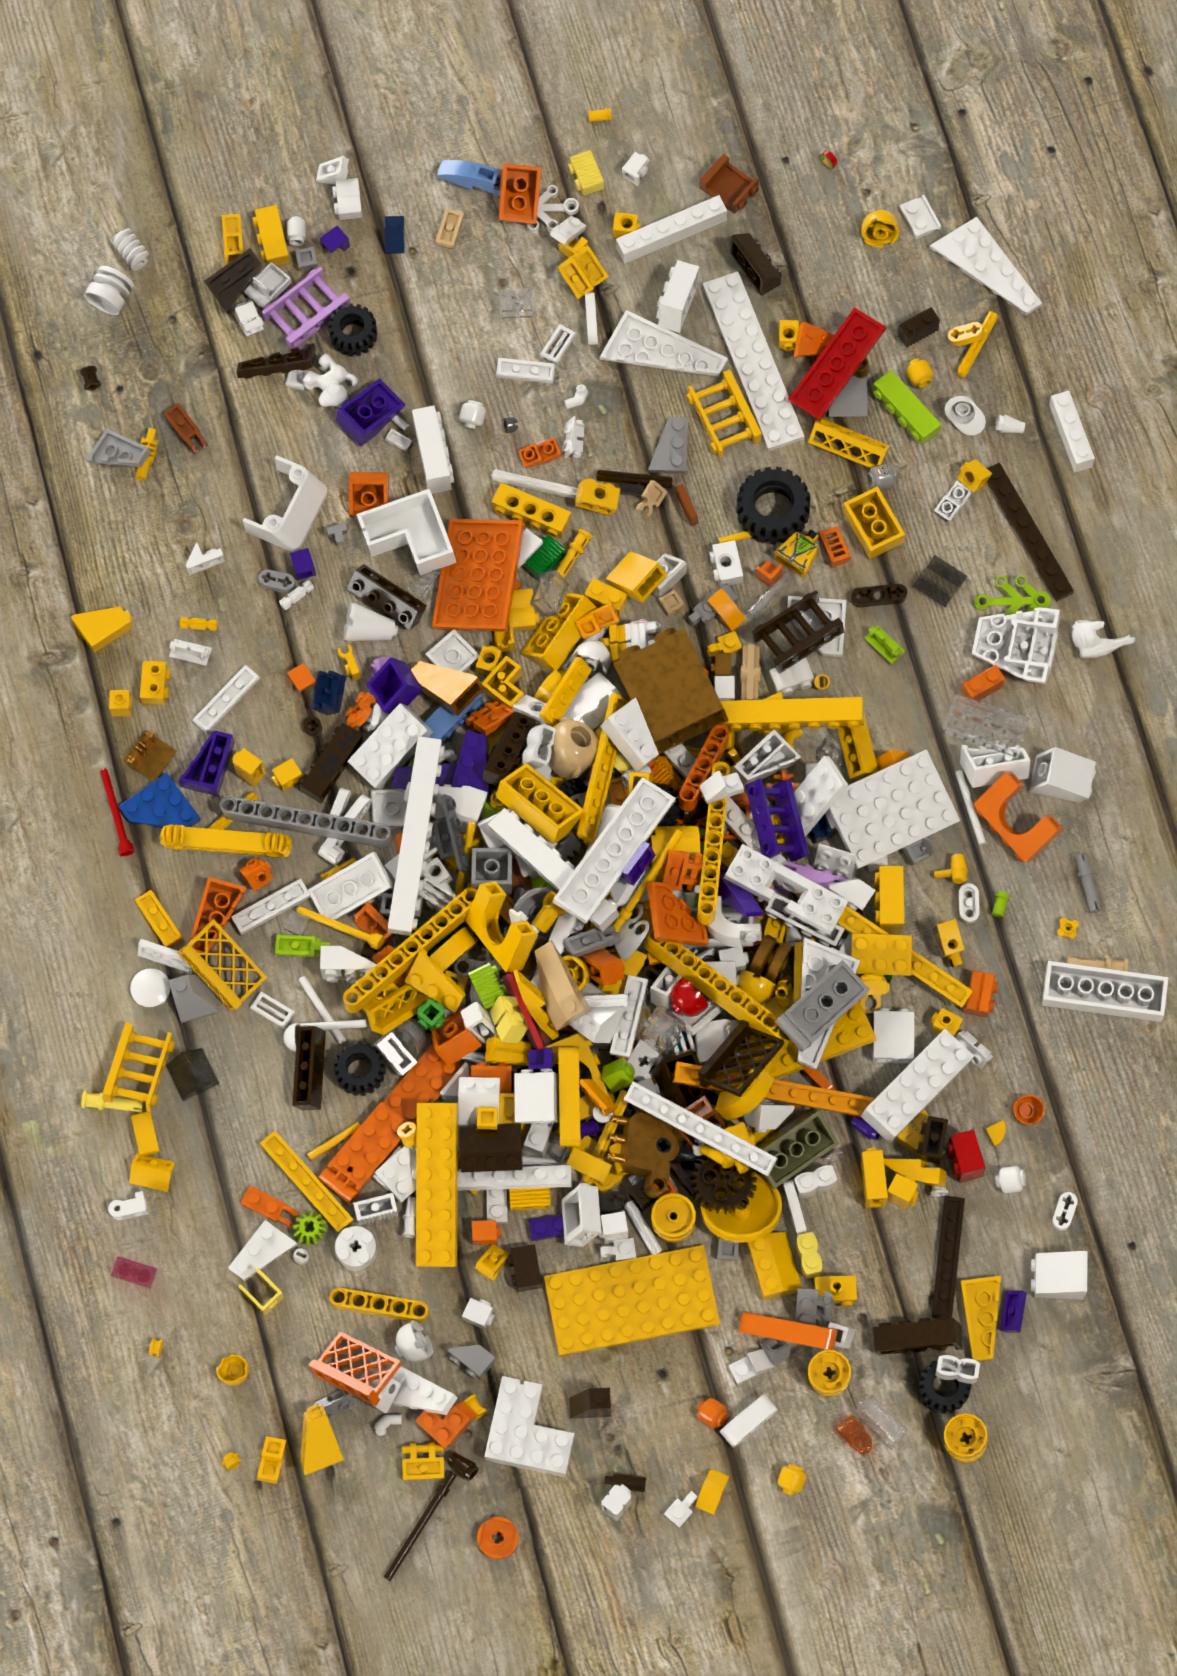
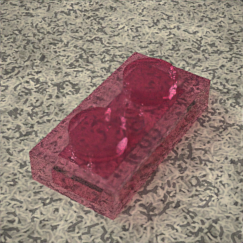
(134, 1272)

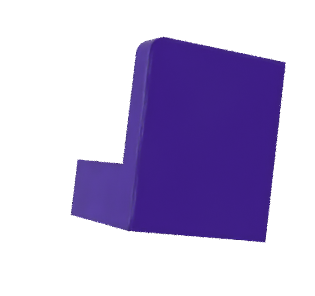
(334, 239)
(303, 564)
(540, 1059)

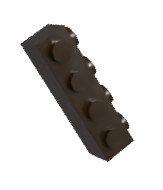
(386, 597)
(508, 749)

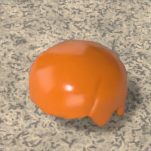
(1029, 1110)

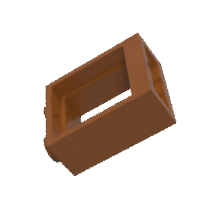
(705, 1110)

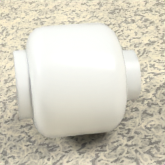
(472, 414)
(1011, 1179)

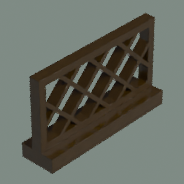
(727, 1054)

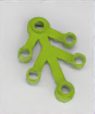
(1015, 598)

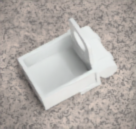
(267, 285)

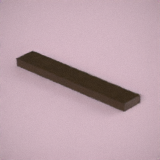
(948, 1256)

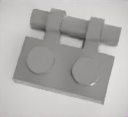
(807, 1307)

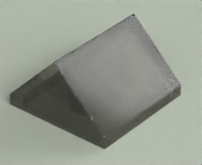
(192, 1073)

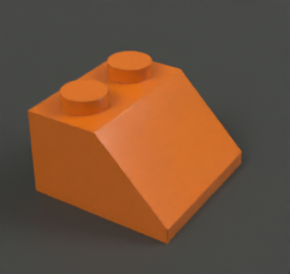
(367, 491)
(453, 1039)

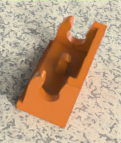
(371, 921)

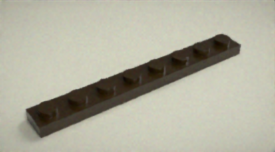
(1029, 533)

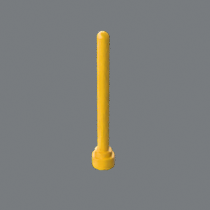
(374, 940)

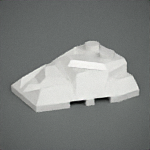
(1019, 642)

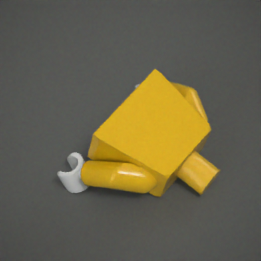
(739, 1130)

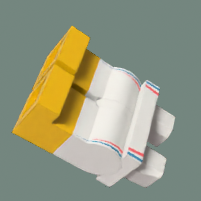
(632, 634)

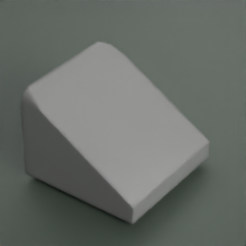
(776, 1350)

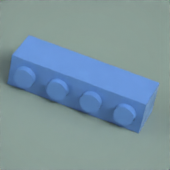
(445, 722)

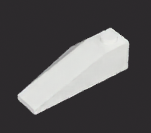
(468, 803)

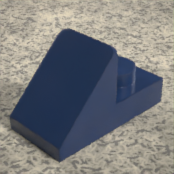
(394, 235)

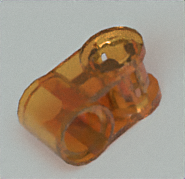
(853, 1432)

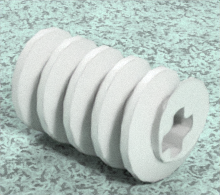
(130, 249)

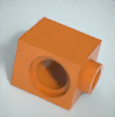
(485, 1232)

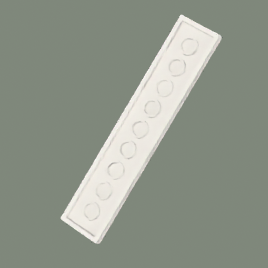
(753, 361)

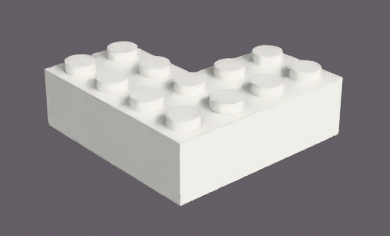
(411, 522)
(516, 1438)

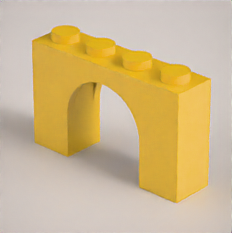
(483, 919)
(588, 1059)

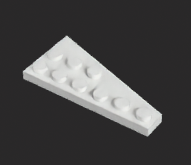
(646, 344)
(816, 963)

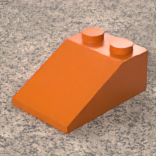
(519, 193)

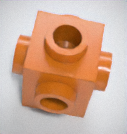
(256, 873)

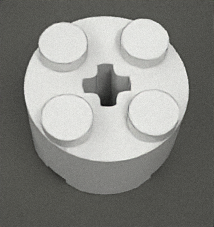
(362, 1257)

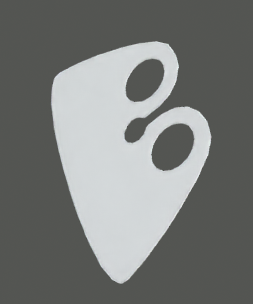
(629, 940)

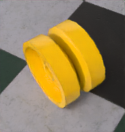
(685, 1215)

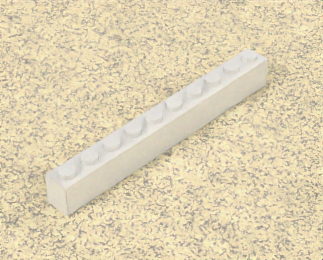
(414, 836)

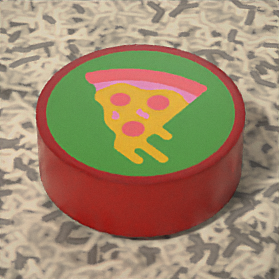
(828, 159)

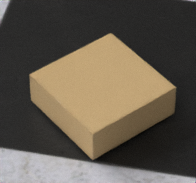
(671, 602)

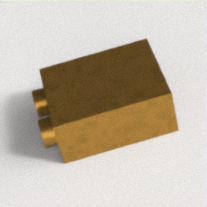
(670, 689)

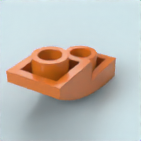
(539, 454)

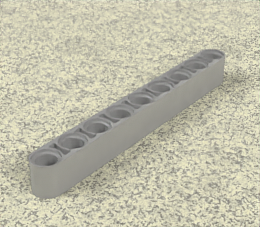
(313, 827)

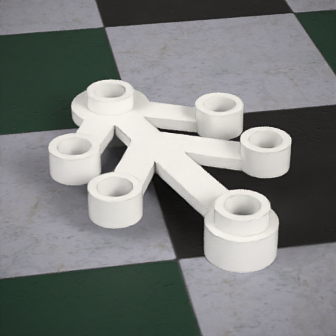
(542, 208)

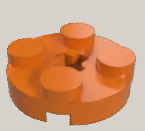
(361, 710)
(491, 1528)

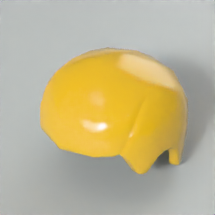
(233, 1370)

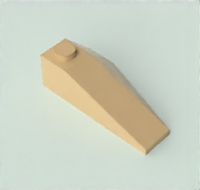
(560, 991)

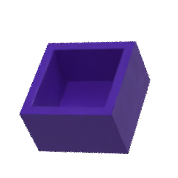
(394, 685)

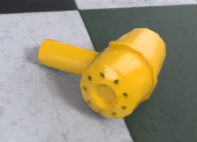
(958, 870)

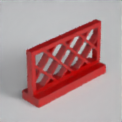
(534, 1033)

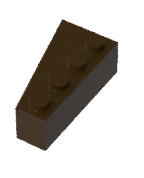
(917, 1335)

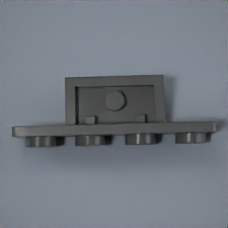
(449, 836)

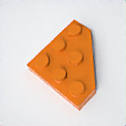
(673, 917)

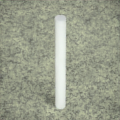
(970, 807)
(321, 1008)

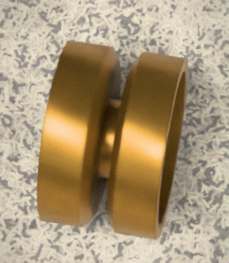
(769, 958)

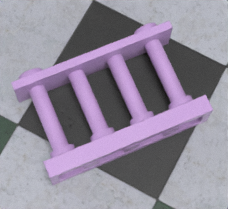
(309, 326)

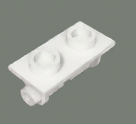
(573, 430)
(190, 652)
(981, 1053)

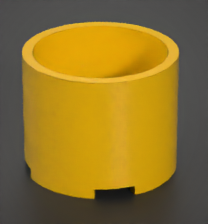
(688, 843)

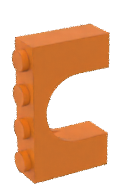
(993, 807)

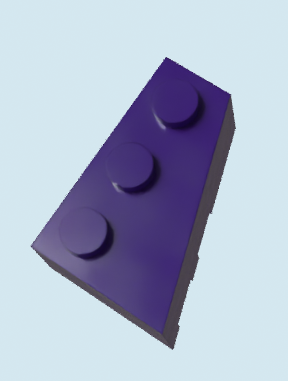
(472, 762)
(210, 765)

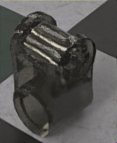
(606, 1205)

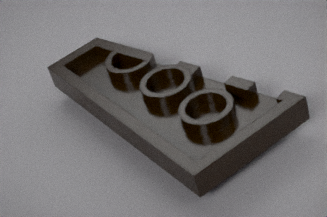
(277, 363)

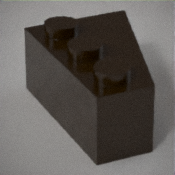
(233, 279)

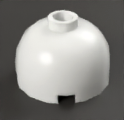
(595, 656)
(412, 1343)

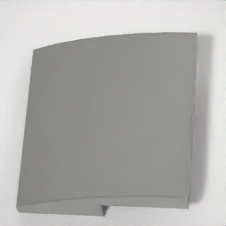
(851, 400)

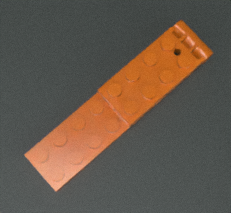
(378, 1134)

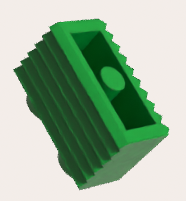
(545, 557)

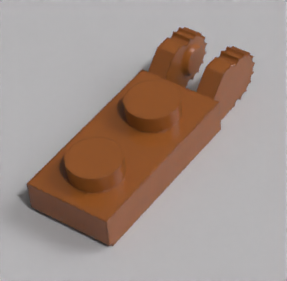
(184, 426)

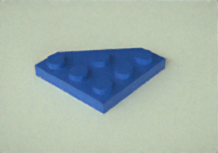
(160, 805)

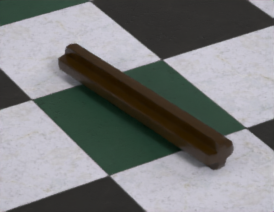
(632, 478)

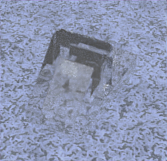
(830, 748)

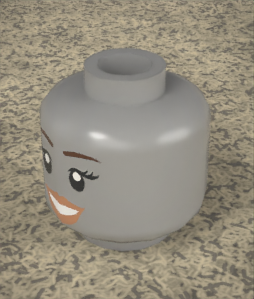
(882, 476)

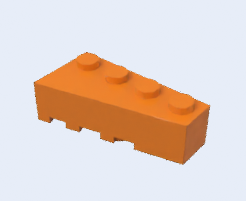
(217, 903)

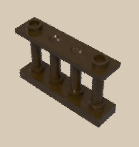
(803, 648)

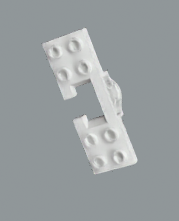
(756, 874)

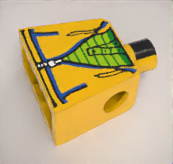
(798, 553)

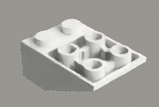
(342, 964)

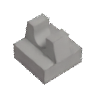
(337, 531)

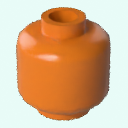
(712, 1413)

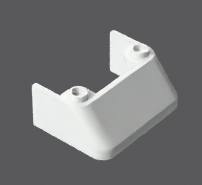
(301, 513)

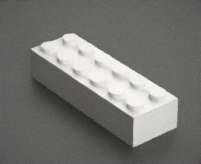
(1105, 991)
(917, 1086)

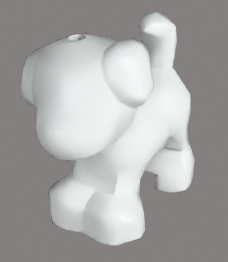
(333, 392)

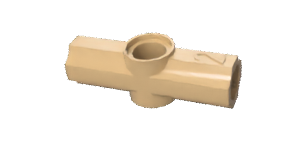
(750, 672)

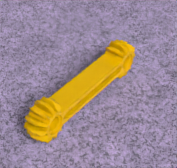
(227, 841)

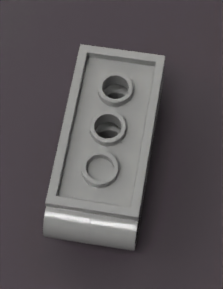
(809, 1018)

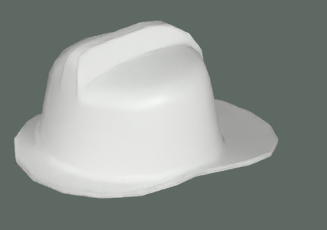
(965, 415)

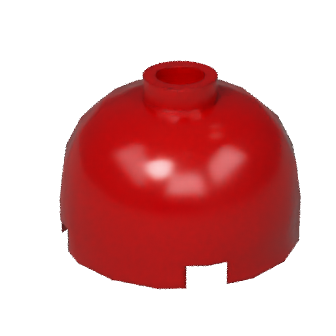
(687, 999)

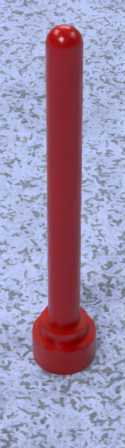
(125, 847)

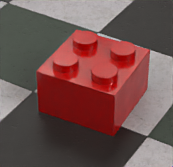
(966, 1156)

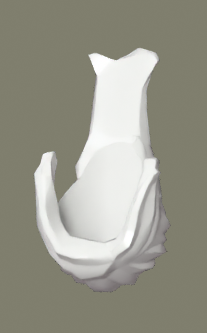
(1090, 644)

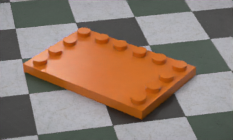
(481, 585)

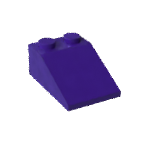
(369, 412)

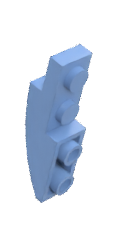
(470, 174)

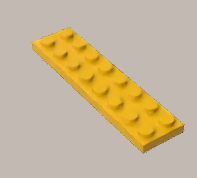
(436, 1184)

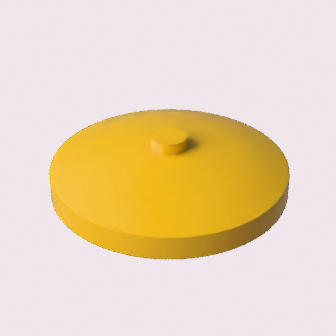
(752, 1221)

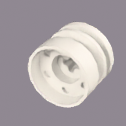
(109, 290)

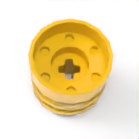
(820, 1364)
(968, 1426)

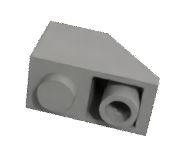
(473, 1358)

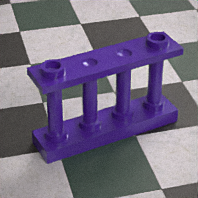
(789, 818)

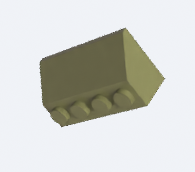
(797, 1146)

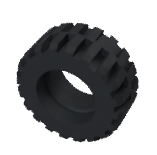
(773, 482)

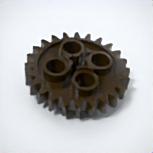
(708, 1190)

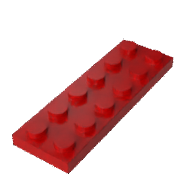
(837, 364)

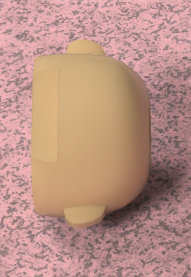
(573, 748)

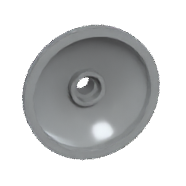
(532, 900)

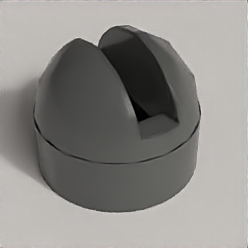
(509, 424)

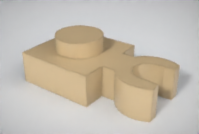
(652, 497)

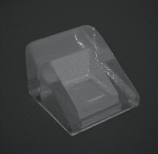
(557, 1153)

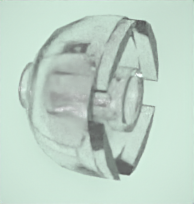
(411, 1036)

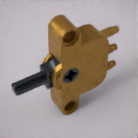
(648, 1150)

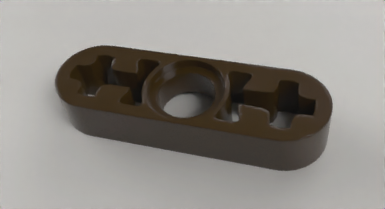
(874, 602)

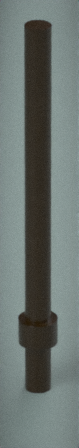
(442, 1491)

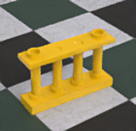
(736, 399)
(124, 1054)

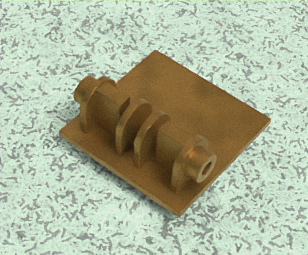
(150, 755)

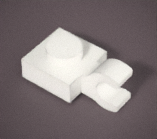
(622, 1250)
(680, 1511)

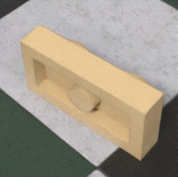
(449, 228)

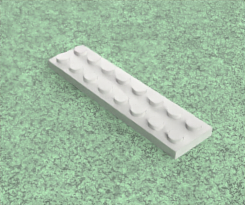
(613, 850)

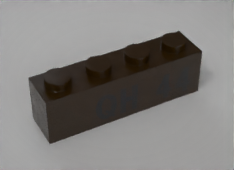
(331, 763)
(309, 1068)

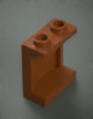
(729, 183)

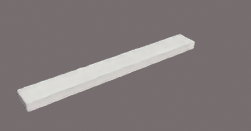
(700, 1128)

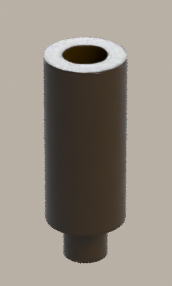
(633, 1483)

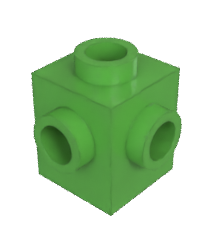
(431, 1008)

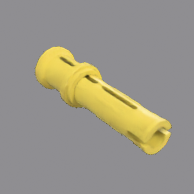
(97, 1101)

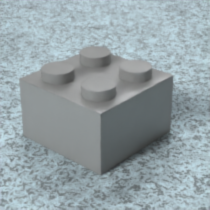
(492, 866)

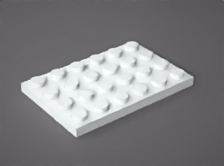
(892, 809)

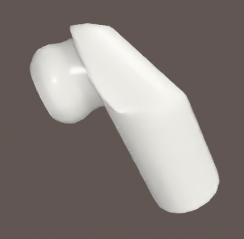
(579, 398)
(449, 755)

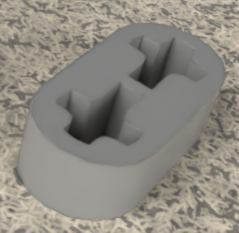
(278, 577)

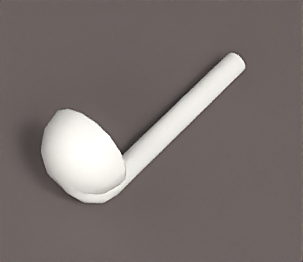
(290, 1034)

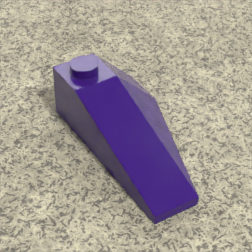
(737, 897)

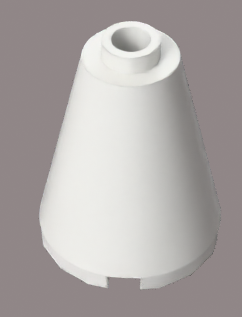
(367, 625)

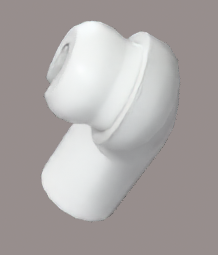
(386, 1420)

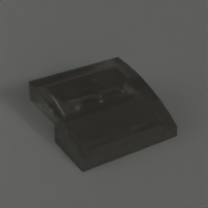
(940, 581)

